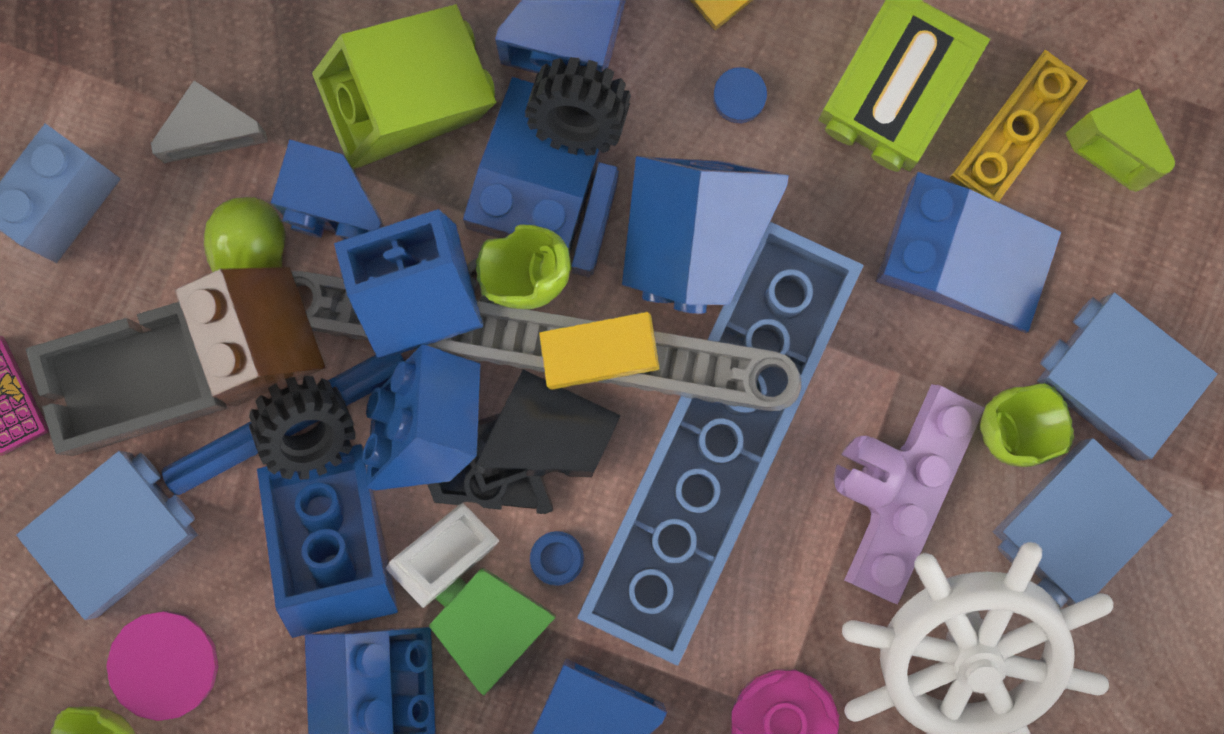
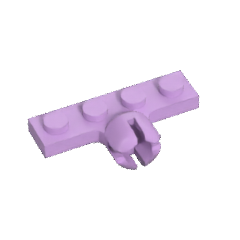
(905, 489)

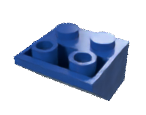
(322, 193)
(409, 283)
(423, 421)
(370, 681)

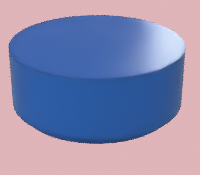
(739, 95)
(556, 558)

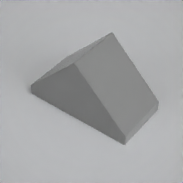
(204, 126)

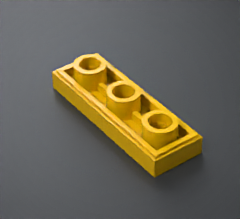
(1035, 102)

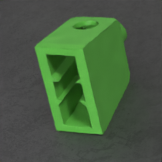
(487, 626)

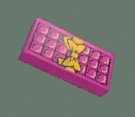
(19, 413)

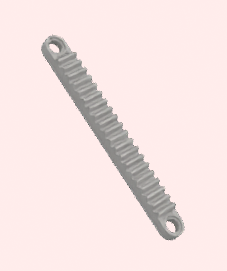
(512, 338)

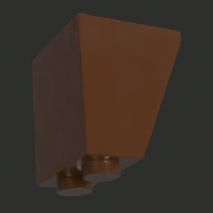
(249, 331)

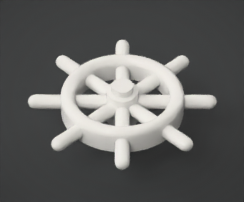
(976, 651)

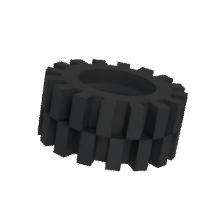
(578, 106)
(293, 406)

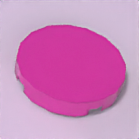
(162, 665)
(784, 704)

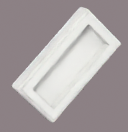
(442, 554)

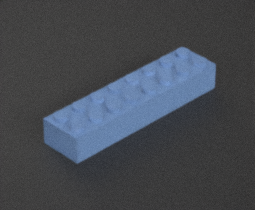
(717, 453)

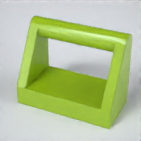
(1123, 142)

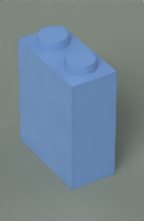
(52, 194)
(1125, 375)
(1086, 520)
(108, 533)

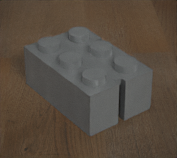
(121, 381)

